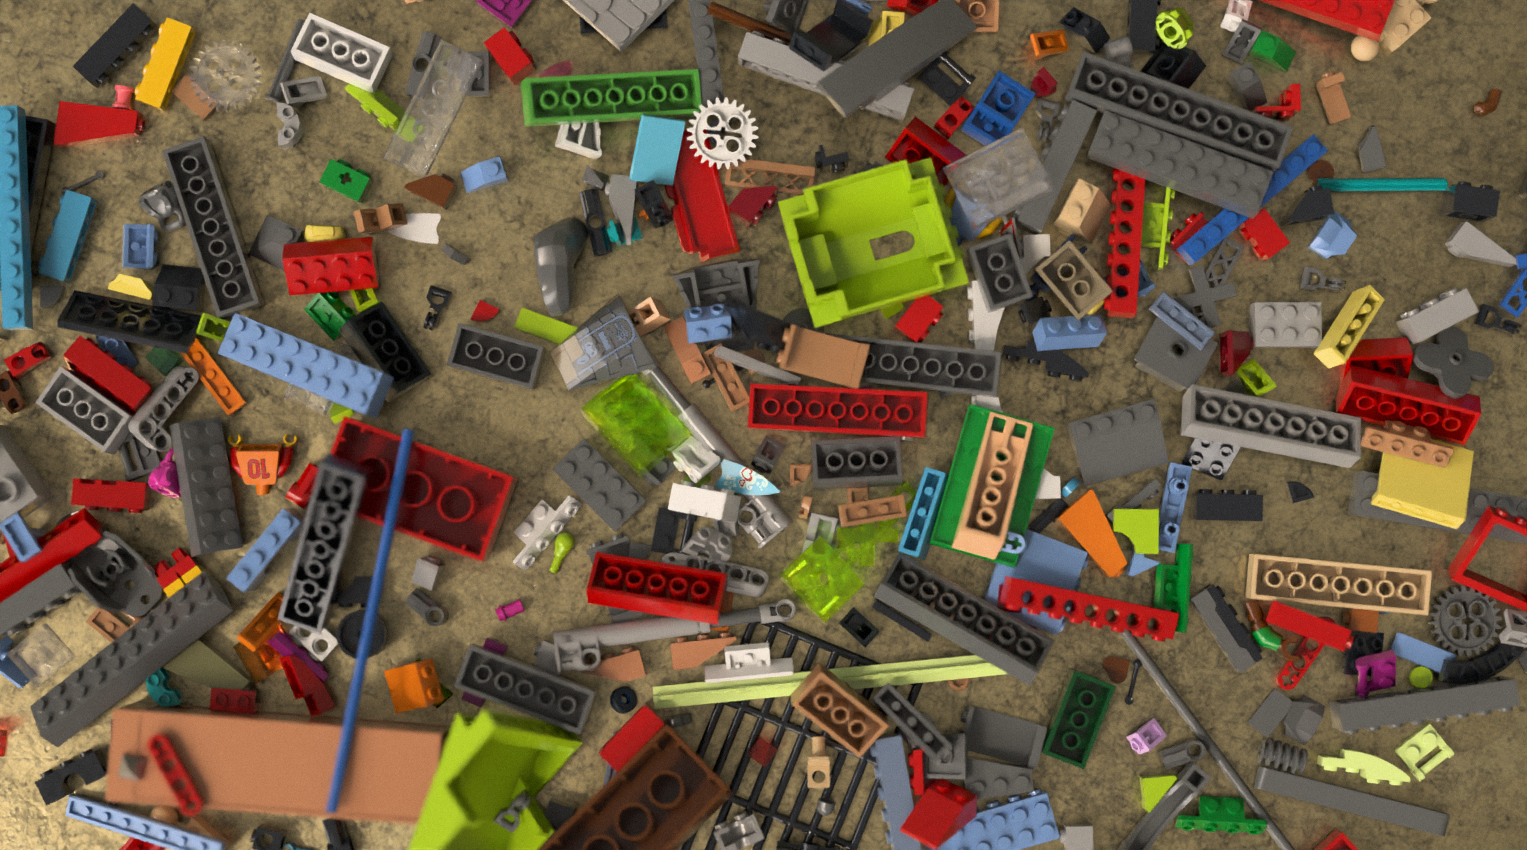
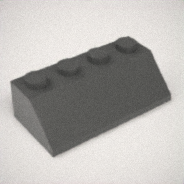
(856, 463)

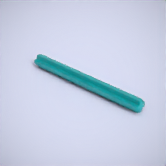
(1383, 184)

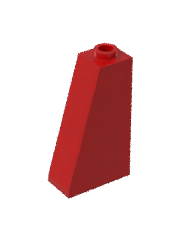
(91, 124)
(1309, 626)

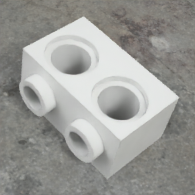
(312, 641)

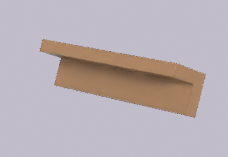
(771, 168)

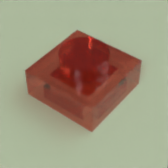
(762, 751)

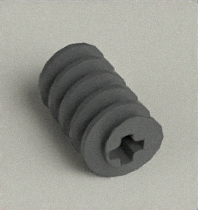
(1283, 755)

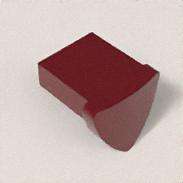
(1043, 84)

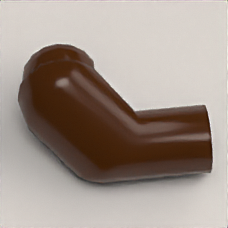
(1489, 105)

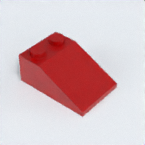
(940, 814)

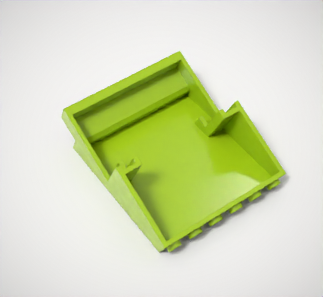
(482, 772)

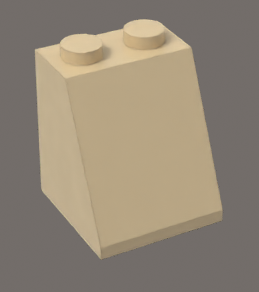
(1083, 211)

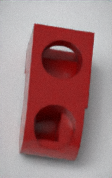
(953, 117)
(27, 359)

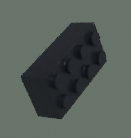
(385, 348)

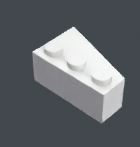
(580, 139)
(704, 501)

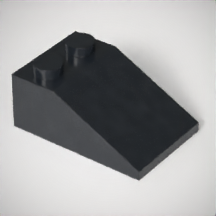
(759, 326)

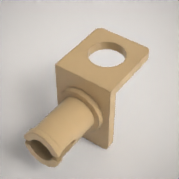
(818, 762)

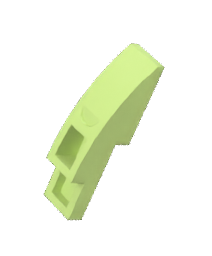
(1371, 767)

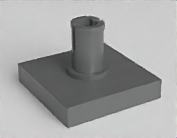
(785, 13)
(954, 764)

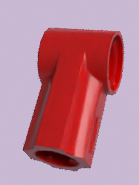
(302, 490)

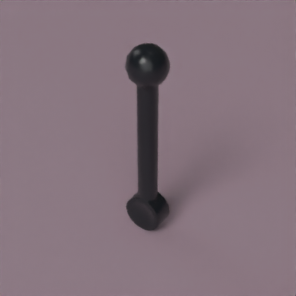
(706, 383)
(1128, 699)

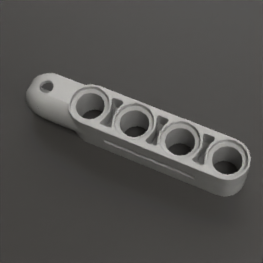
(746, 575)

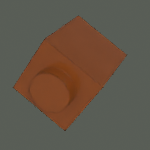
(1361, 620)

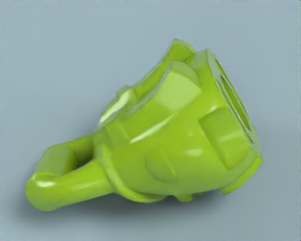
(1174, 27)

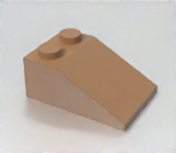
(982, 13)

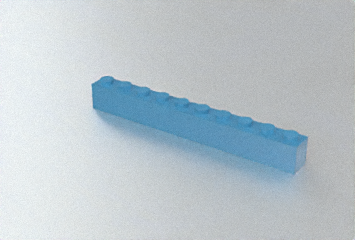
(14, 221)

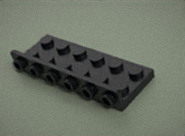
(129, 321)

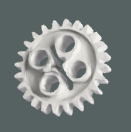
(724, 113)

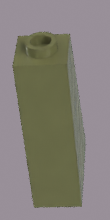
(208, 667)

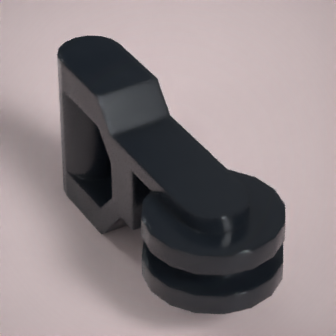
(433, 321)
(1510, 327)

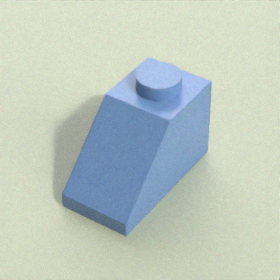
(484, 174)

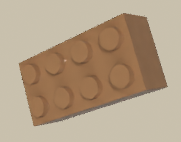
(839, 710)

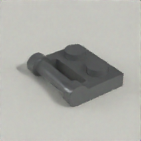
(146, 458)

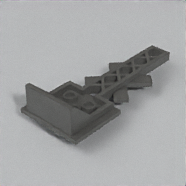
(1156, 351)

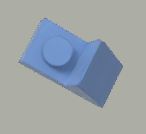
(1138, 564)

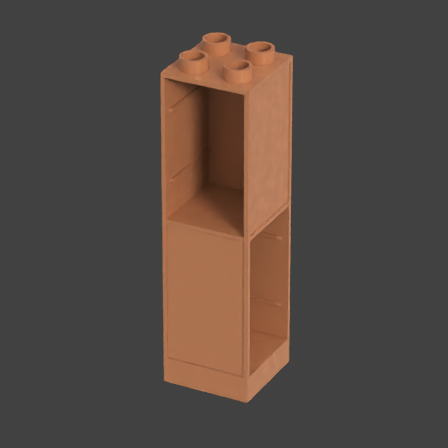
(278, 761)

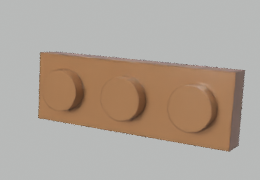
(726, 379)
(872, 510)

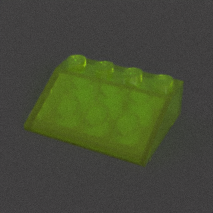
(634, 423)

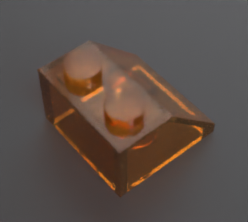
(263, 661)

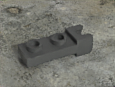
(1147, 491)

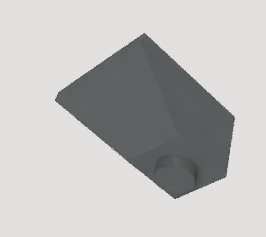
(271, 240)

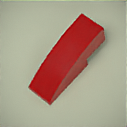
(306, 685)

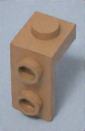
(1333, 97)

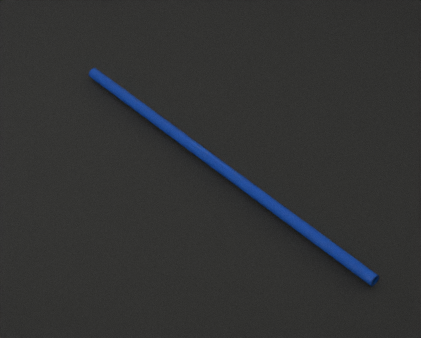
(369, 622)

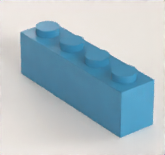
(67, 236)
(923, 514)

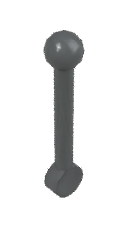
(98, 175)

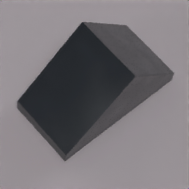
(859, 627)

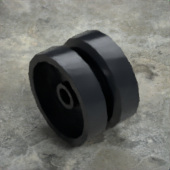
(349, 634)

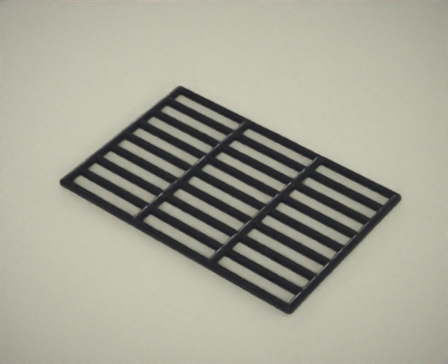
(803, 732)

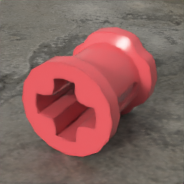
(123, 97)

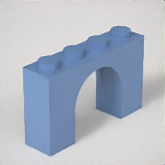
(251, 569)

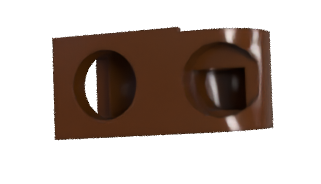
(11, 393)

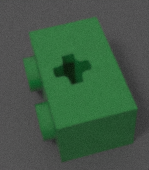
(334, 176)

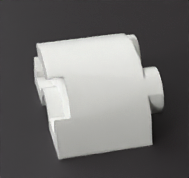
(694, 459)

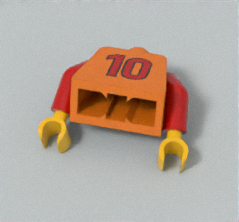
(261, 462)

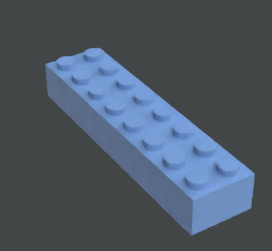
(305, 365)

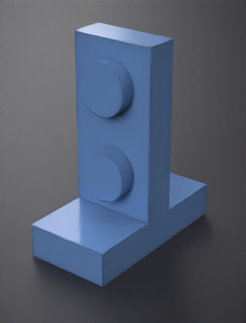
(22, 537)

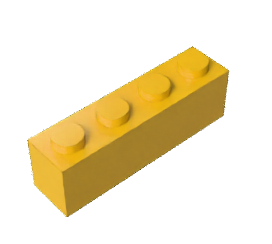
(165, 64)

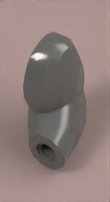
(555, 255)

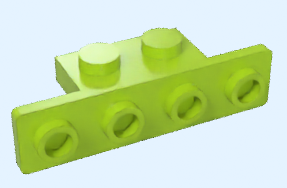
(379, 104)
(1155, 226)

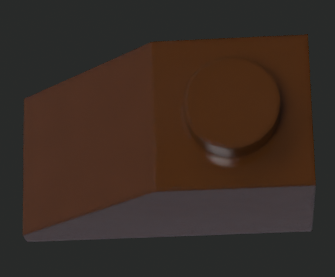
(434, 189)

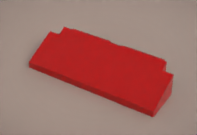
(700, 206)

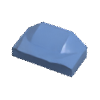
(1333, 237)

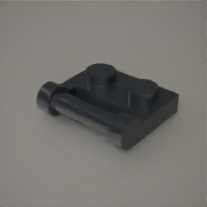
(941, 84)
(666, 530)

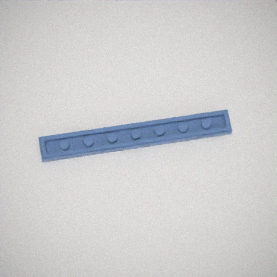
(139, 826)

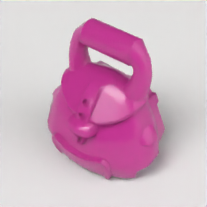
(165, 477)

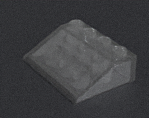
(998, 178)

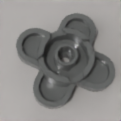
(1453, 362)

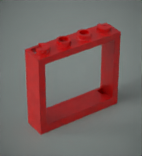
(1472, 544)

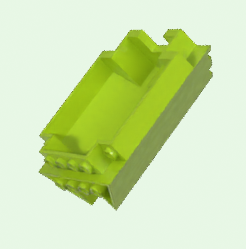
(832, 234)

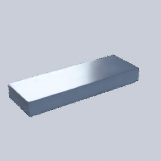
(1181, 320)

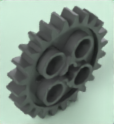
(1485, 618)

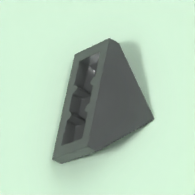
(1242, 41)

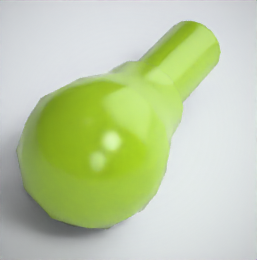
(563, 544)

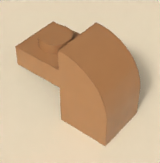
(380, 219)

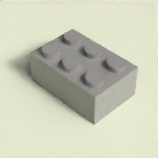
(1436, 315)
(1286, 324)

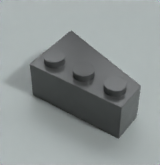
(996, 778)

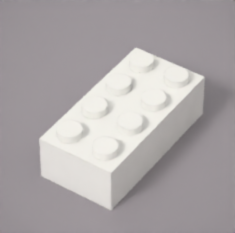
(341, 53)

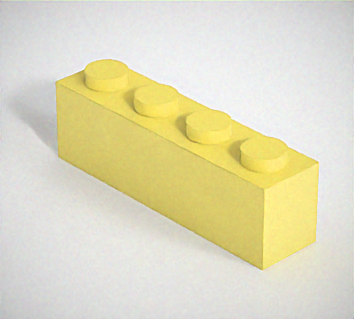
(1349, 326)

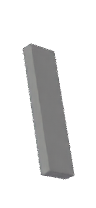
(756, 366)

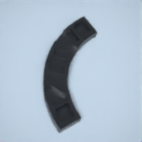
(1482, 666)

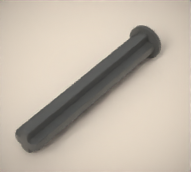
(285, 66)

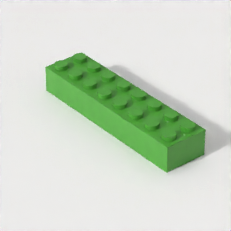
(610, 97)

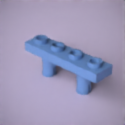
(1173, 505)

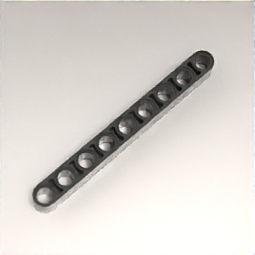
(1351, 800)

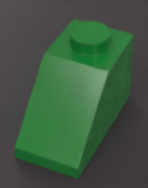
(1272, 51)

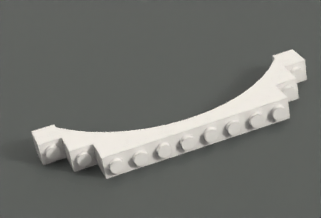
(985, 331)

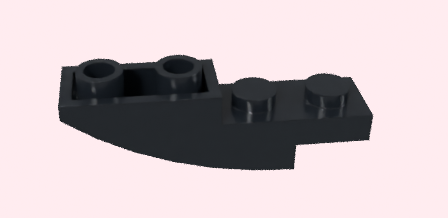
(1054, 361)

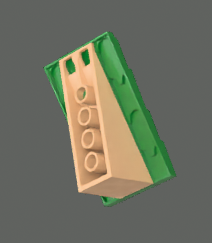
(991, 484)

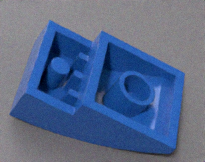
(998, 110)

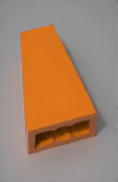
(1091, 530)

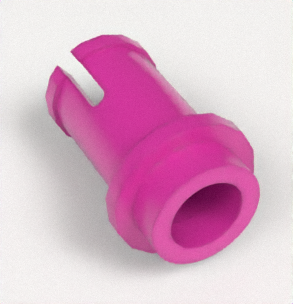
(509, 610)

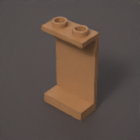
(823, 356)

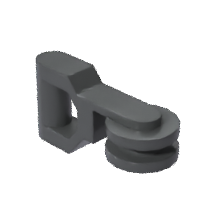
(1053, 105)
(1306, 277)
(521, 801)

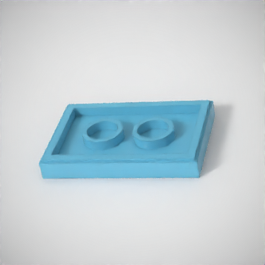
(657, 149)

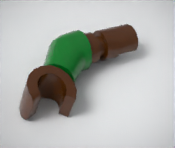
(1265, 635)

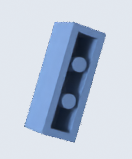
(1069, 332)

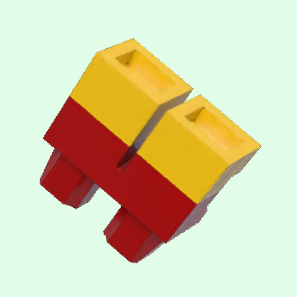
(180, 574)

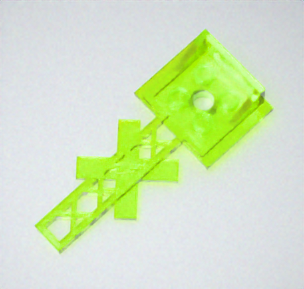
(820, 558)

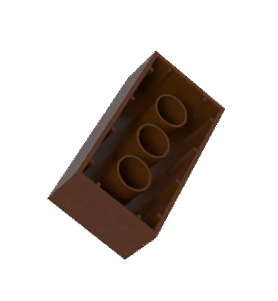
(648, 803)

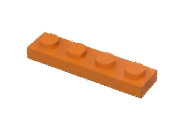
(214, 378)

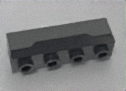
(1226, 628)

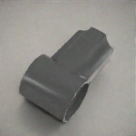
(425, 607)
(1180, 754)

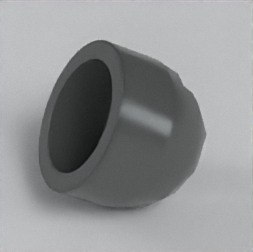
(825, 806)

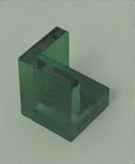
(164, 360)

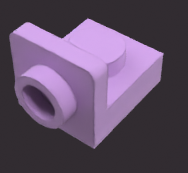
(1146, 737)

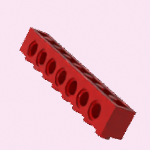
(1126, 306)
(1163, 628)

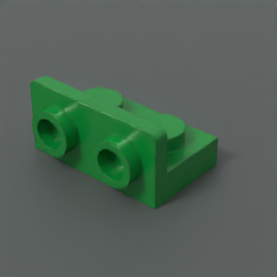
(329, 313)

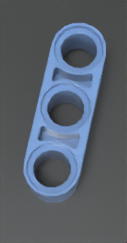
(1420, 652)

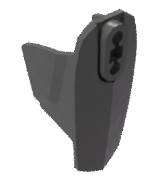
(107, 569)

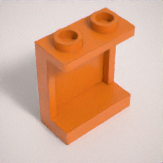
(414, 686)

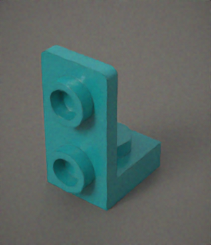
(616, 235)

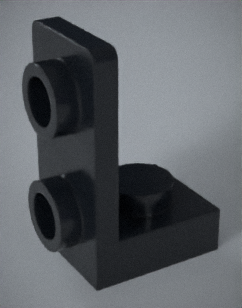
(654, 204)

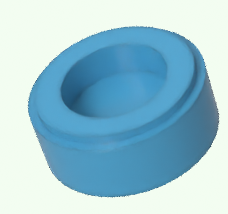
(1073, 483)

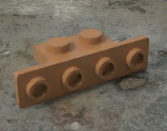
(1406, 442)

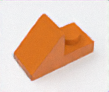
(1049, 43)

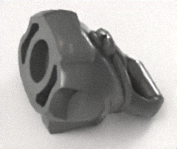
(162, 203)

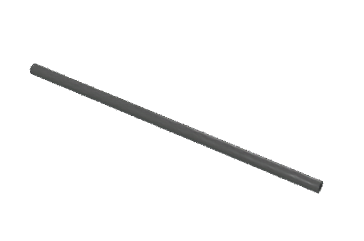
(1206, 740)

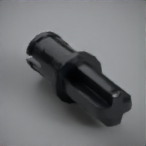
(1048, 516)

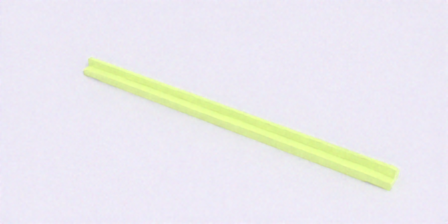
(856, 677)

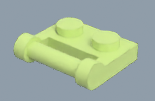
(1420, 745)

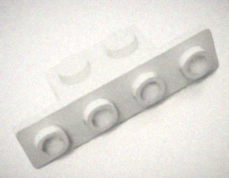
(541, 527)
(748, 662)

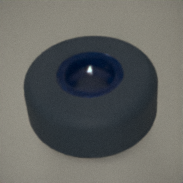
(616, 701)

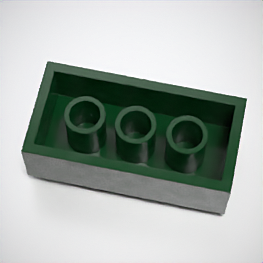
(1077, 718)

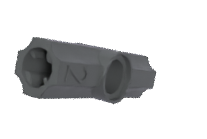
(425, 51)

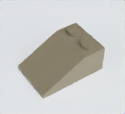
(1073, 280)

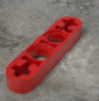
(1309, 656)
(179, 772)

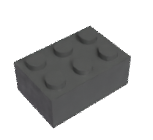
(999, 273)

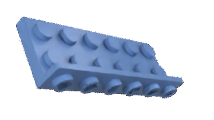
(1008, 825)

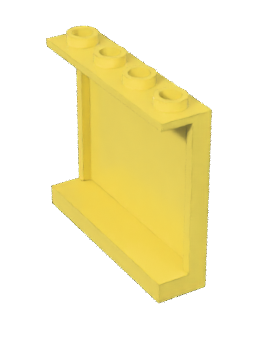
(1426, 489)

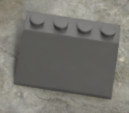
(1118, 442)

